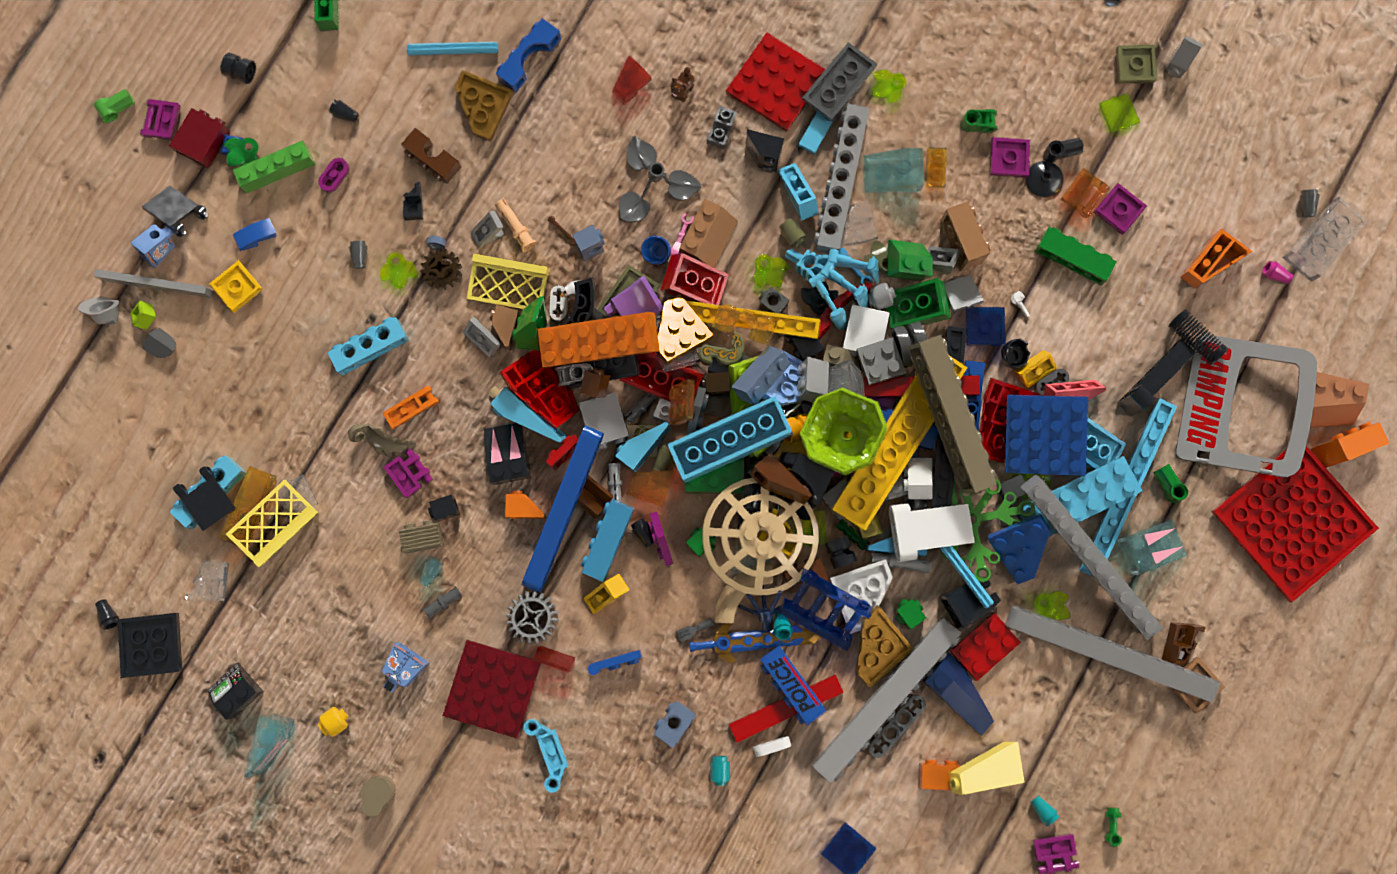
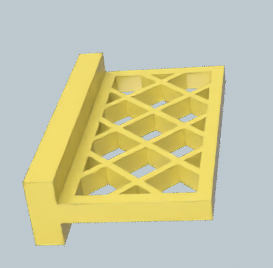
(506, 266)
(280, 538)

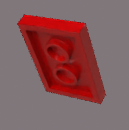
(985, 646)

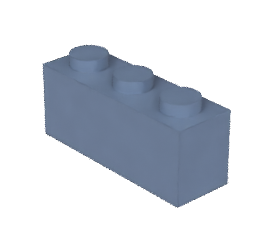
(761, 375)

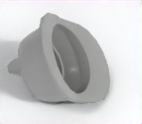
(101, 309)

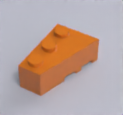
(1352, 445)

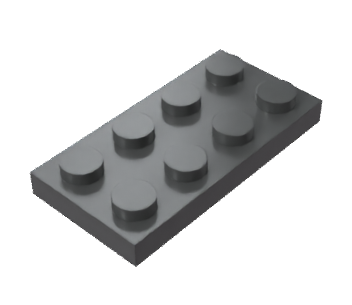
(839, 82)

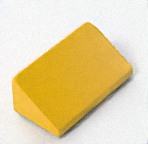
(1036, 369)

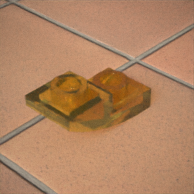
(936, 167)

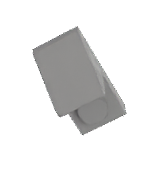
(487, 230)

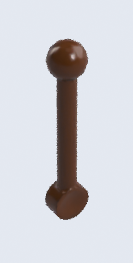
(551, 219)

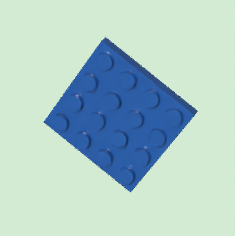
(1046, 434)

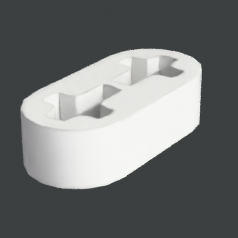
(554, 303)
(772, 746)

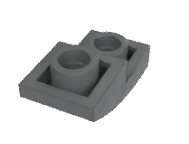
(721, 127)

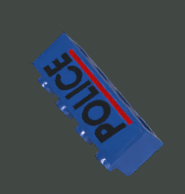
(793, 686)

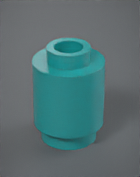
(720, 770)

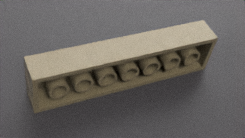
(952, 415)

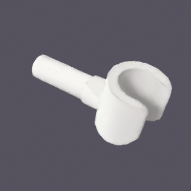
(1016, 299)

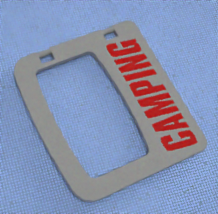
(1210, 400)

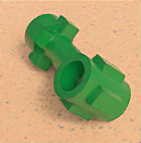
(1112, 837)

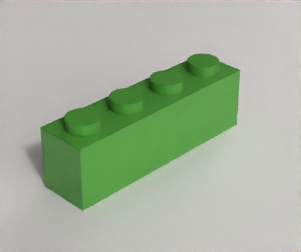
(274, 167)

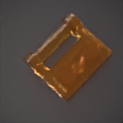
(1080, 188)

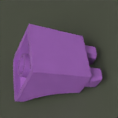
(634, 300)

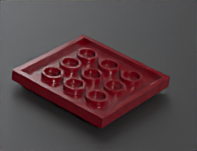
(492, 689)

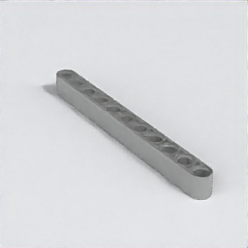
(1113, 653)

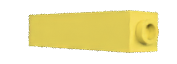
(990, 770)

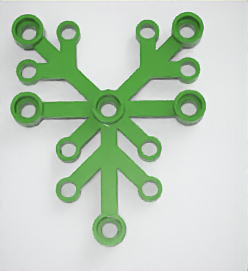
(1003, 513)

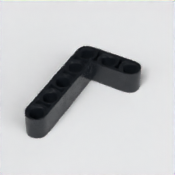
(1143, 392)

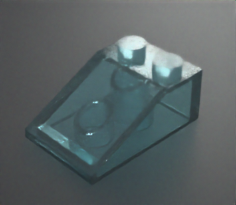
(894, 171)

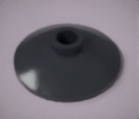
(1039, 185)

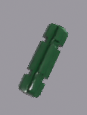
(853, 535)

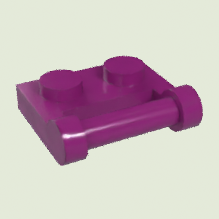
(165, 121)

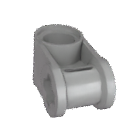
(571, 373)

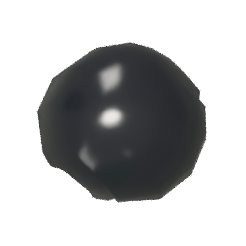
(1015, 353)

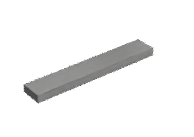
(153, 283)

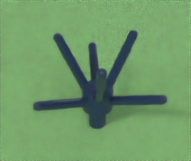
(764, 614)

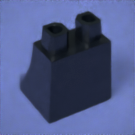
(808, 473)
(965, 607)

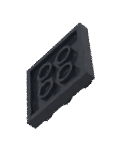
(149, 645)

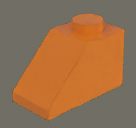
(522, 507)

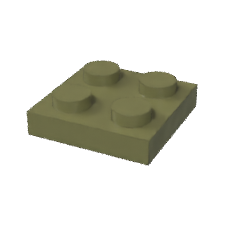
(1136, 64)

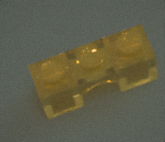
(760, 328)

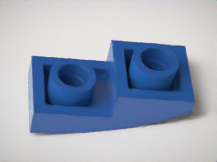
(252, 234)

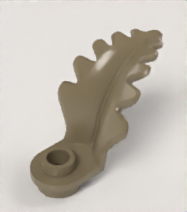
(379, 440)

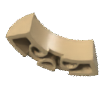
(730, 598)

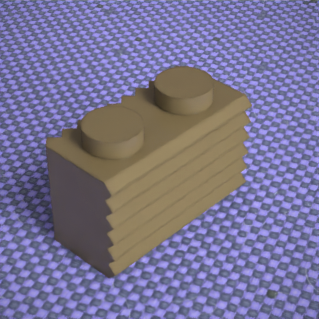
(421, 537)

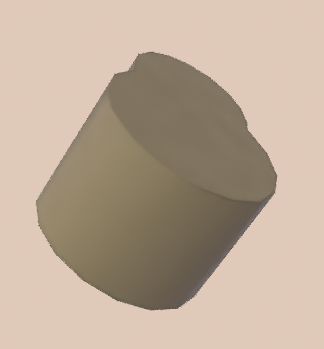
(377, 794)

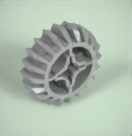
(537, 626)

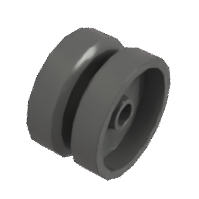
(904, 338)

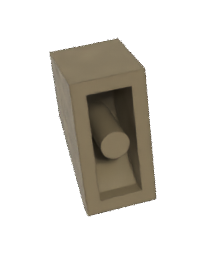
(836, 355)

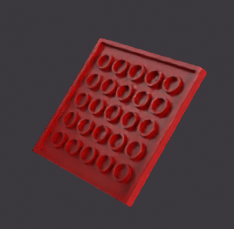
(1295, 524)

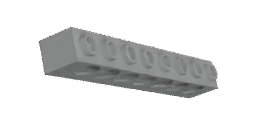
(852, 115)

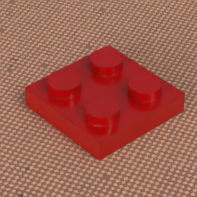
(560, 456)

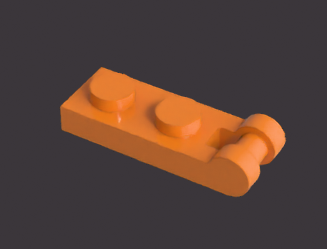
(410, 407)

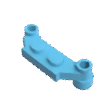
(552, 752)

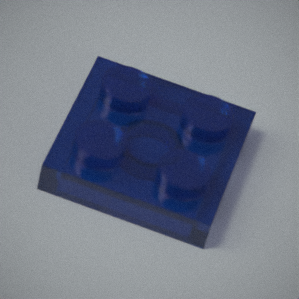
(985, 326)
(848, 850)

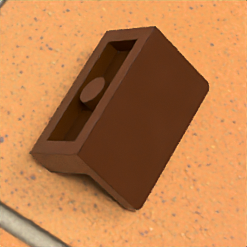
(594, 497)

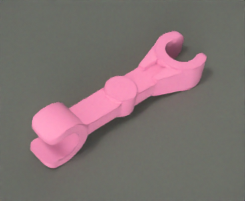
(675, 249)

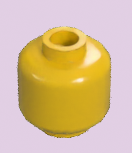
(333, 721)

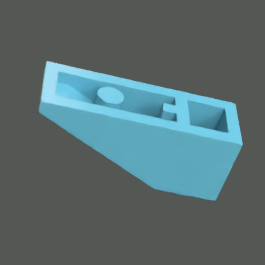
(799, 191)
(639, 448)

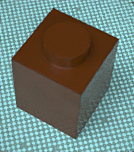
(595, 383)

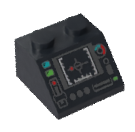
(764, 149)

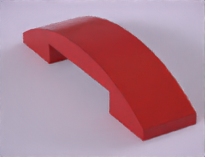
(840, 302)

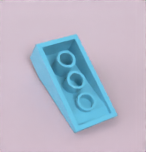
(515, 409)

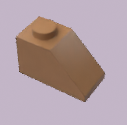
(504, 322)

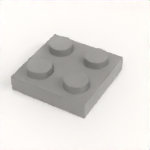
(880, 361)

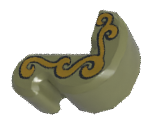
(723, 356)

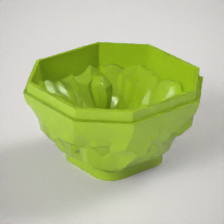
(830, 421)

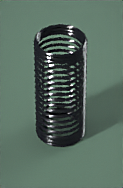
(1212, 358)

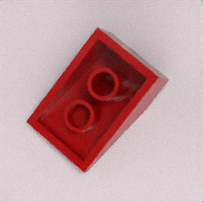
(694, 280)

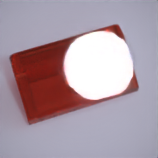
(554, 658)

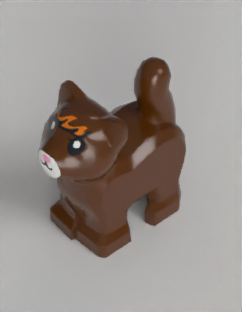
(680, 86)

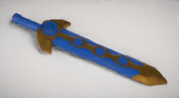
(751, 640)

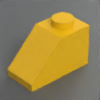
(606, 593)

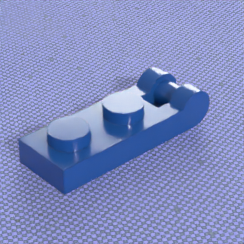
(614, 663)

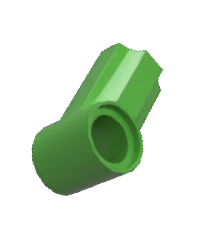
(110, 107)

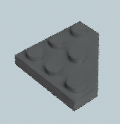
(699, 406)

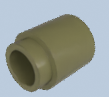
(792, 233)

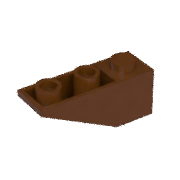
(776, 478)

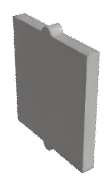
(963, 293)

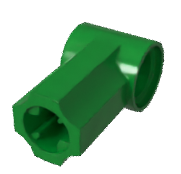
(1169, 482)

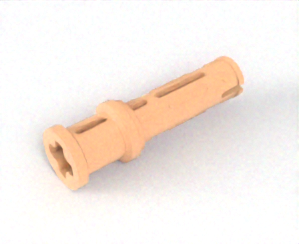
(520, 232)

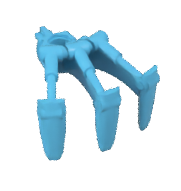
(824, 268)

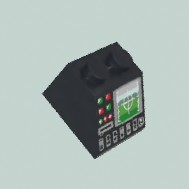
(234, 692)

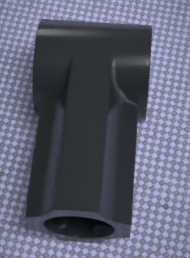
(1063, 149)

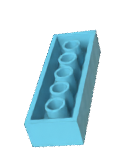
(730, 439)
(1094, 491)

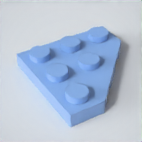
(786, 386)

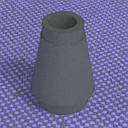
(1309, 202)
(358, 253)

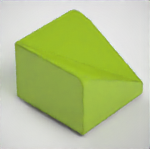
(143, 315)

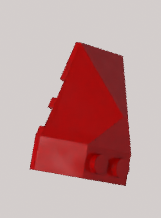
(540, 388)
(995, 417)

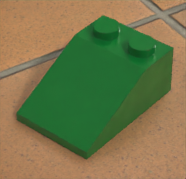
(919, 302)

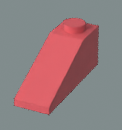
(1079, 388)

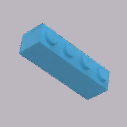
(607, 540)

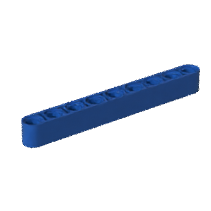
(562, 509)

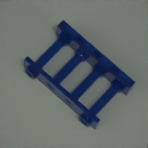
(825, 627)

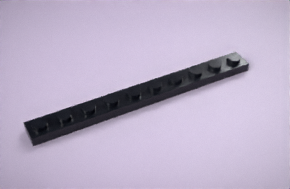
(943, 473)

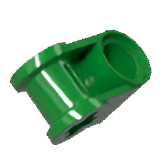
(983, 121)

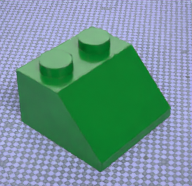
(909, 261)
(531, 320)

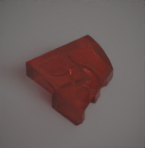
(630, 80)

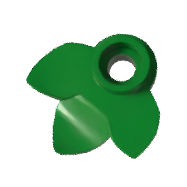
(238, 154)

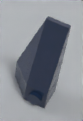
(957, 690)

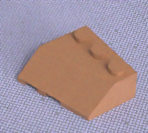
(1337, 401)

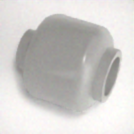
(881, 296)

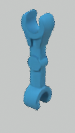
(842, 251)

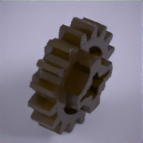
(433, 270)

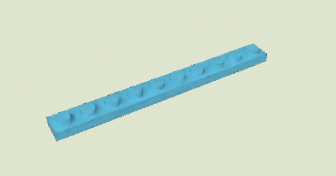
(1139, 464)

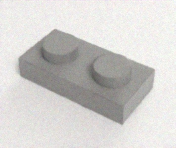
(481, 337)

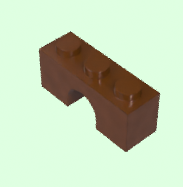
(443, 166)

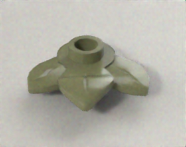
(880, 252)

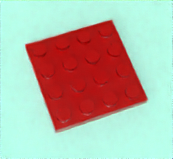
(775, 81)

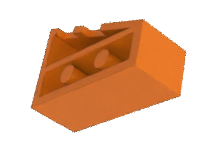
(1215, 257)

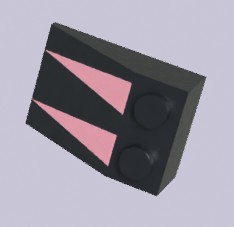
(506, 454)

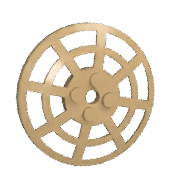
(752, 545)

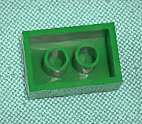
(718, 479)

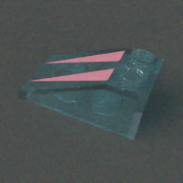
(1152, 547)
(270, 737)

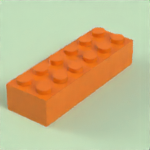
(598, 339)

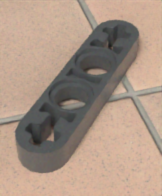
(899, 728)

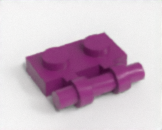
(402, 475)
(1056, 847)

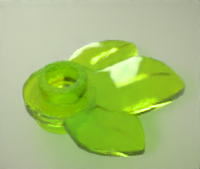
(886, 86)
(398, 273)
(771, 273)
(1055, 605)

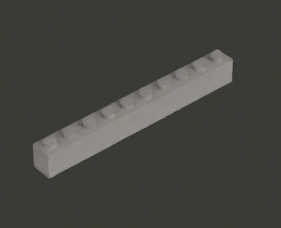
(1091, 557)
(886, 699)

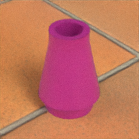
(1276, 272)

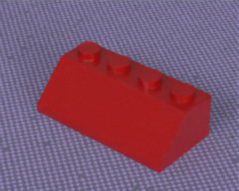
(657, 381)

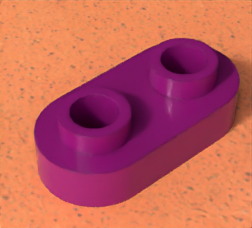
(332, 175)

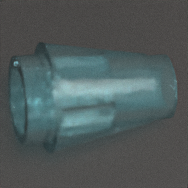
(430, 571)

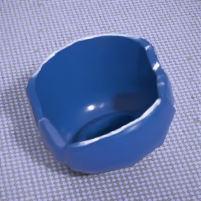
(656, 250)

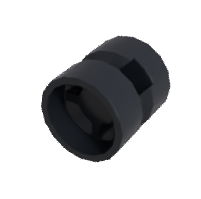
(235, 67)
(840, 552)

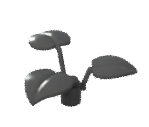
(643, 155)

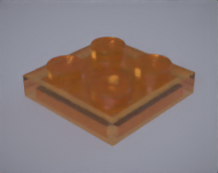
(681, 402)

